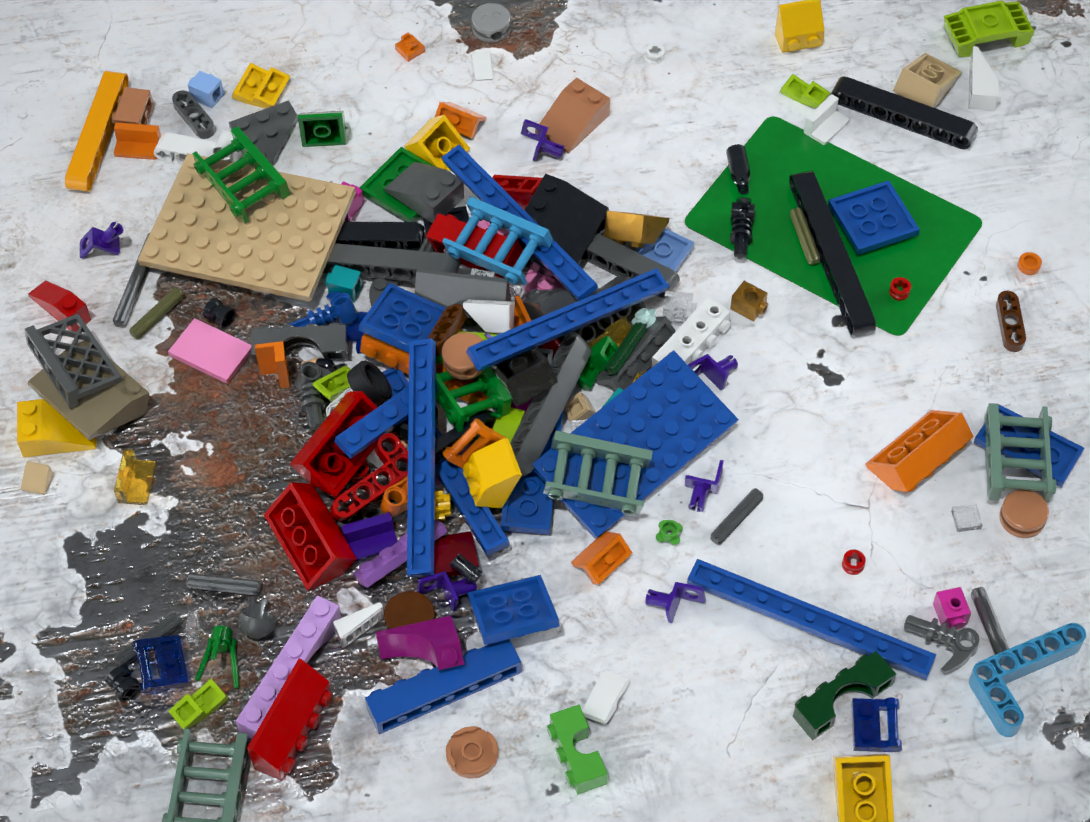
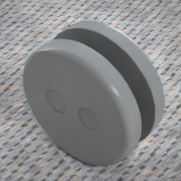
(491, 22)

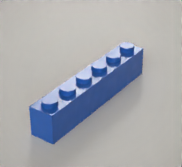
(438, 688)

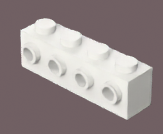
(696, 333)

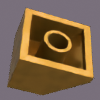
(634, 227)

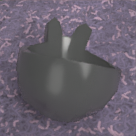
(255, 620)

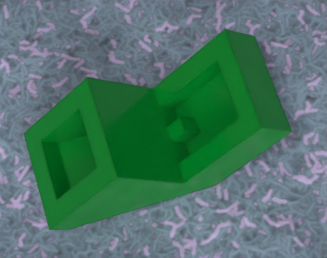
(596, 362)

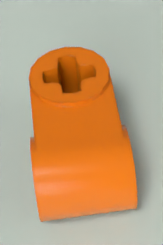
(398, 493)

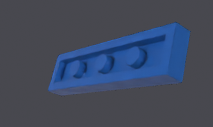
(374, 424)

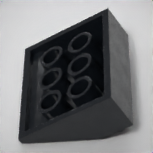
(568, 216)

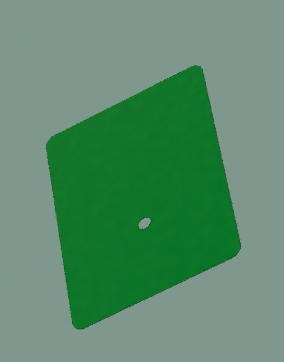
(783, 150)

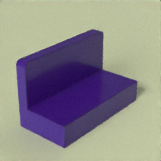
(370, 536)

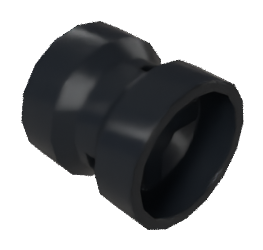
(219, 313)
(123, 683)

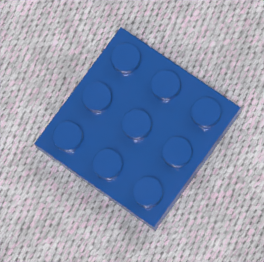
(873, 217)
(400, 317)
(513, 609)

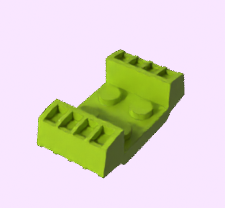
(986, 24)

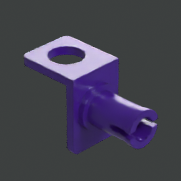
(543, 145)
(103, 240)
(715, 371)
(702, 487)
(450, 589)
(672, 600)

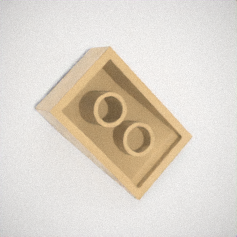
(926, 80)

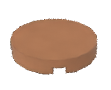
(472, 752)

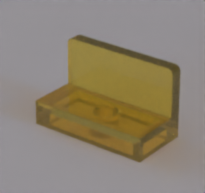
(134, 479)

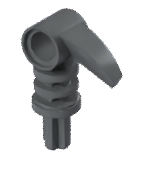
(311, 398)
(950, 637)

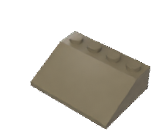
(99, 410)

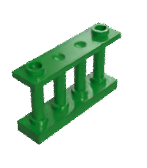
(251, 156)
(485, 382)

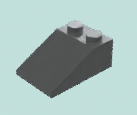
(427, 190)
(548, 300)

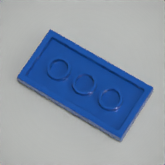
(1063, 451)

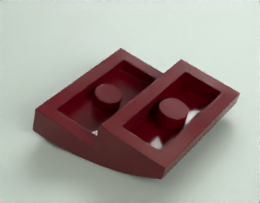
(448, 547)

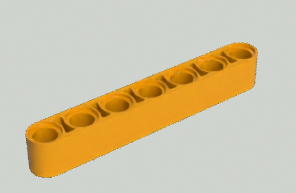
(95, 132)

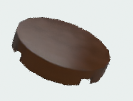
(407, 609)

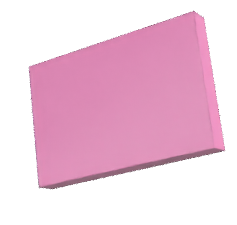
(210, 351)

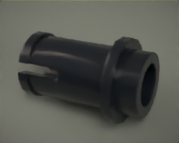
(466, 568)

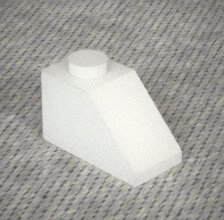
(491, 315)

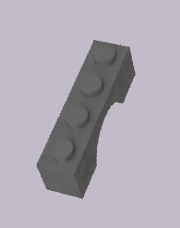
(329, 339)

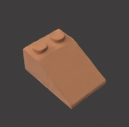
(575, 114)

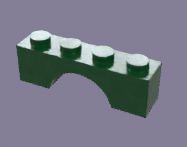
(868, 676)

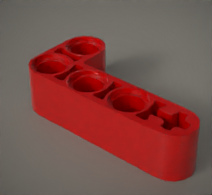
(370, 483)

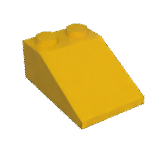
(46, 431)
(863, 788)

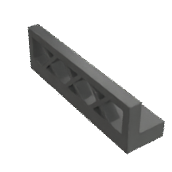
(641, 356)

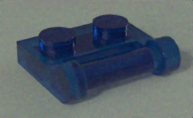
(169, 663)
(867, 725)

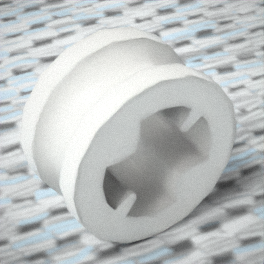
(655, 48)

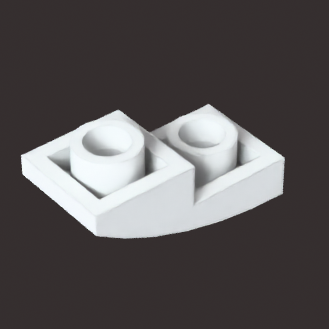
(604, 697)

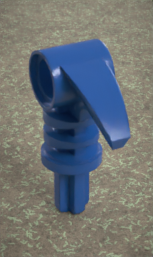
(341, 309)

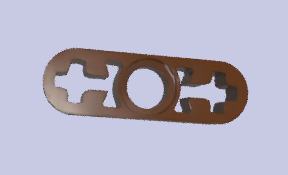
(448, 325)
(1007, 329)

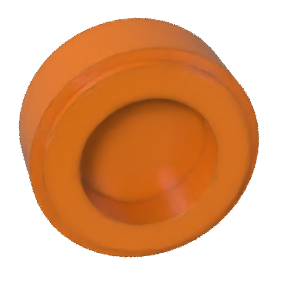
(1029, 263)

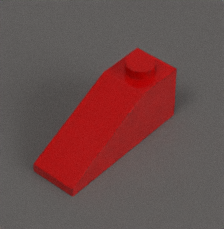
(518, 187)
(60, 303)

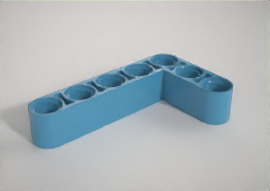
(1013, 658)

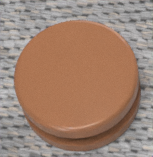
(455, 357)
(1024, 513)

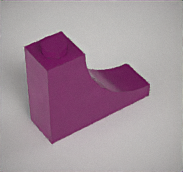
(430, 640)

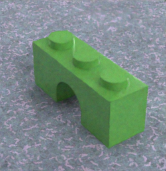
(584, 770)

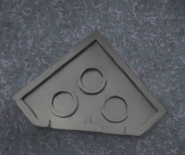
(268, 128)

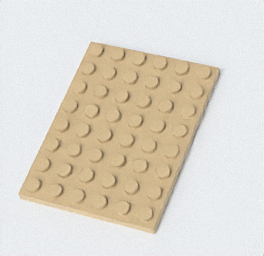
(274, 252)

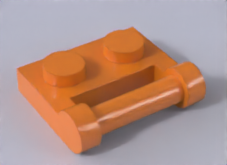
(487, 438)

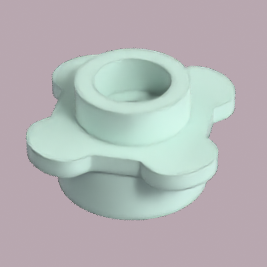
(645, 316)

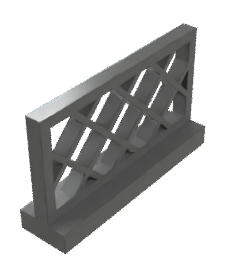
(57, 371)

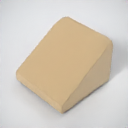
(579, 407)
(36, 478)

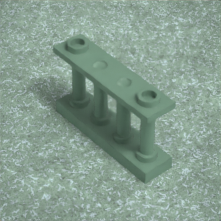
(613, 454)
(997, 462)
(232, 775)

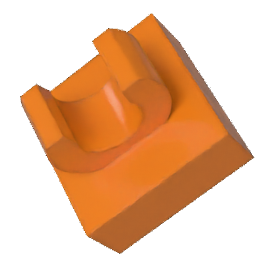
(409, 47)

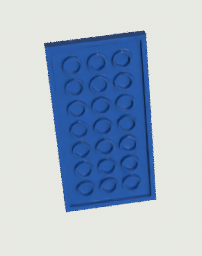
(659, 412)

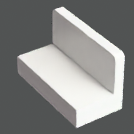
(825, 121)

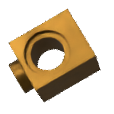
(749, 301)

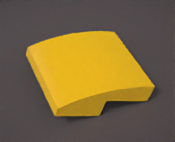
(260, 86)

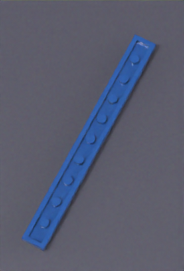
(489, 191)
(566, 319)
(421, 458)
(478, 518)
(811, 618)

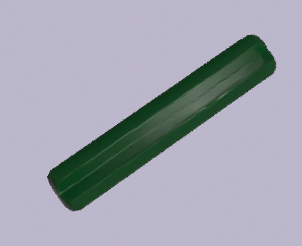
(625, 349)

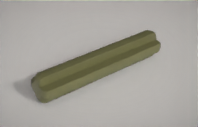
(804, 235)
(156, 313)

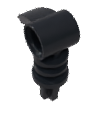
(742, 219)

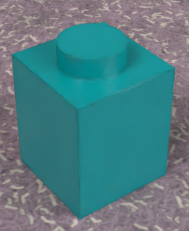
(344, 281)

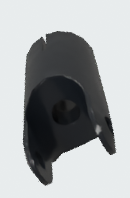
(739, 167)

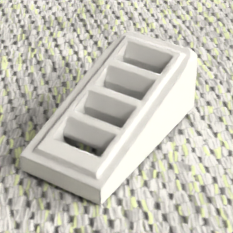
(354, 625)

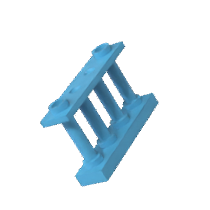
(498, 219)

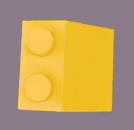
(799, 25)
(435, 140)
(492, 474)

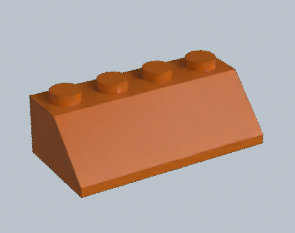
(920, 450)

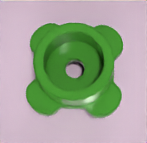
(672, 526)

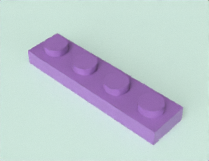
(389, 559)

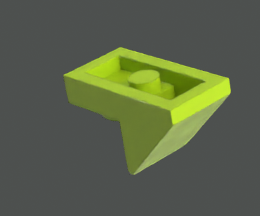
(333, 384)

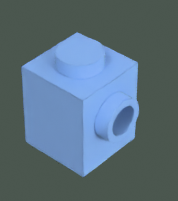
(206, 89)

